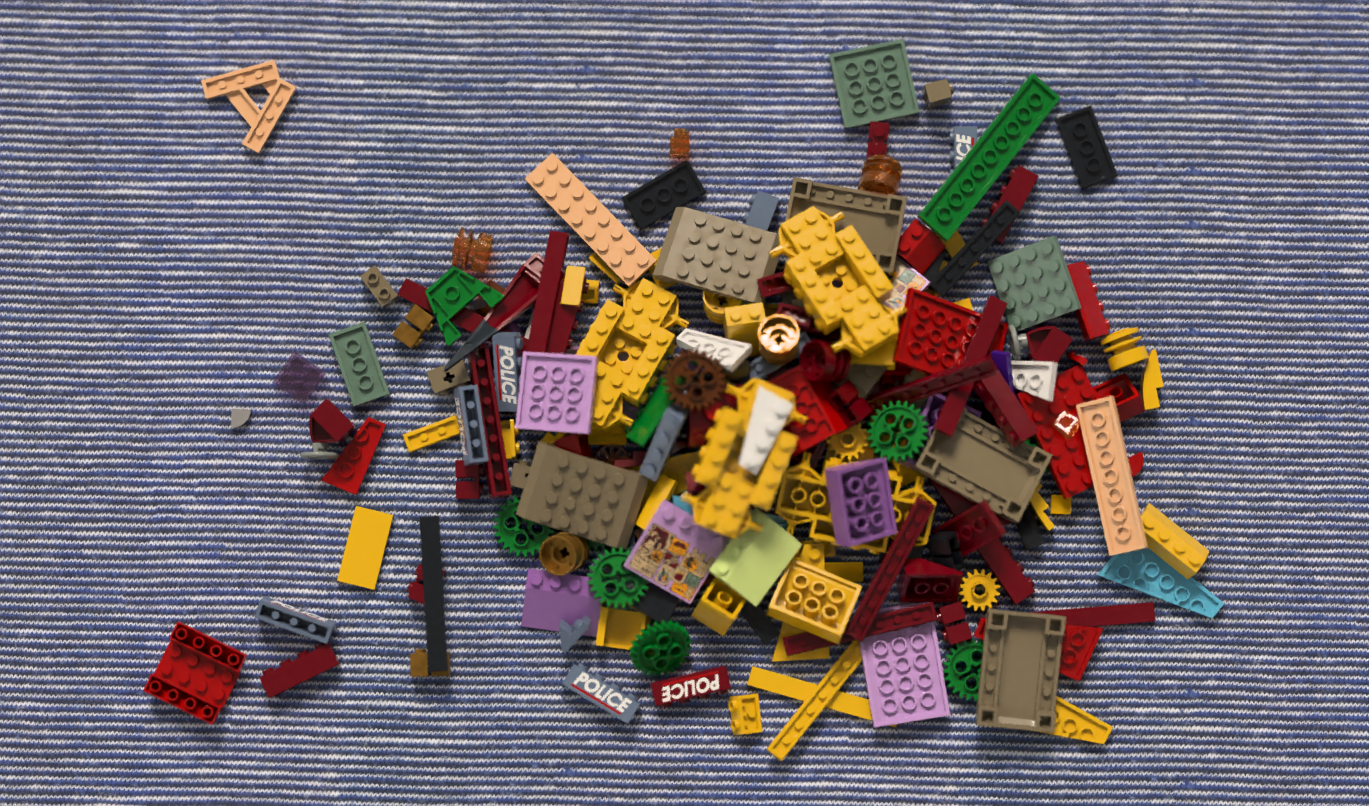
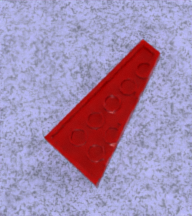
(1076, 647)

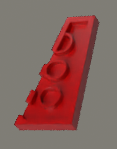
(355, 459)

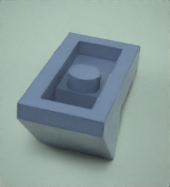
(571, 634)

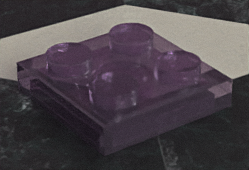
(299, 377)

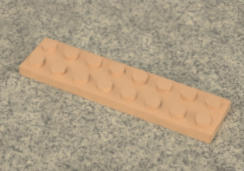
(590, 220)
(1111, 476)

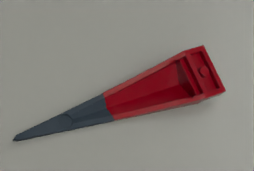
(519, 297)

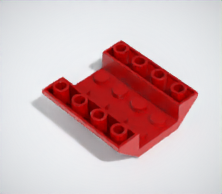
(810, 402)
(196, 673)

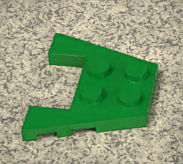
(452, 294)

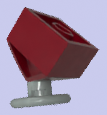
(1042, 344)
(327, 427)

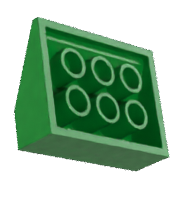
(650, 416)

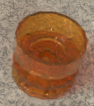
(880, 175)
(472, 250)

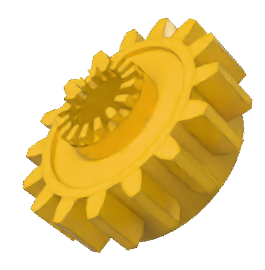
(849, 450)
(988, 594)

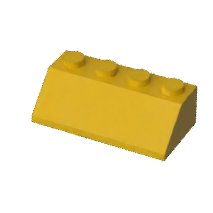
(1172, 542)

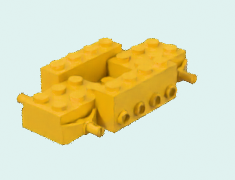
(822, 257)
(640, 332)
(732, 488)
(805, 498)

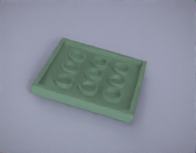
(874, 83)
(1034, 284)

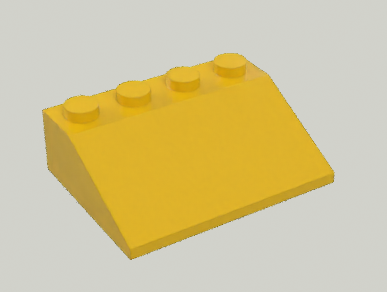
(814, 600)

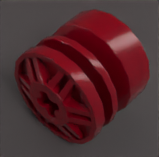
(821, 363)

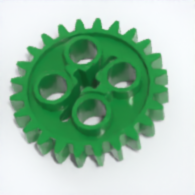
(914, 435)
(509, 535)
(621, 596)
(660, 648)
(963, 654)

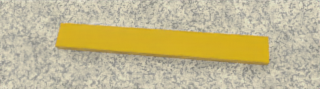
(801, 690)
(816, 701)

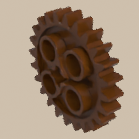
(707, 391)

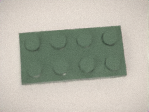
(359, 364)

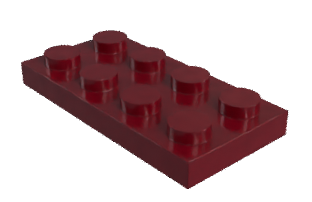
(973, 527)

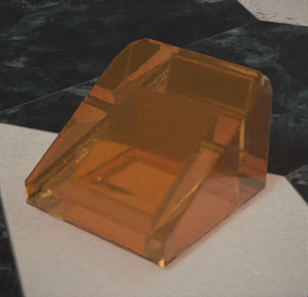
(1067, 424)

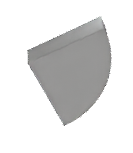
(239, 417)

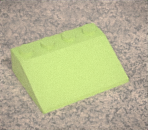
(755, 559)

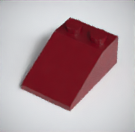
(928, 582)

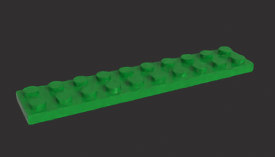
(988, 157)

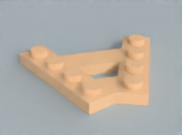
(233, 86)

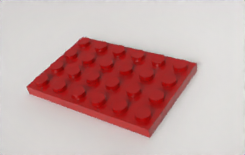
(937, 333)
(1069, 457)

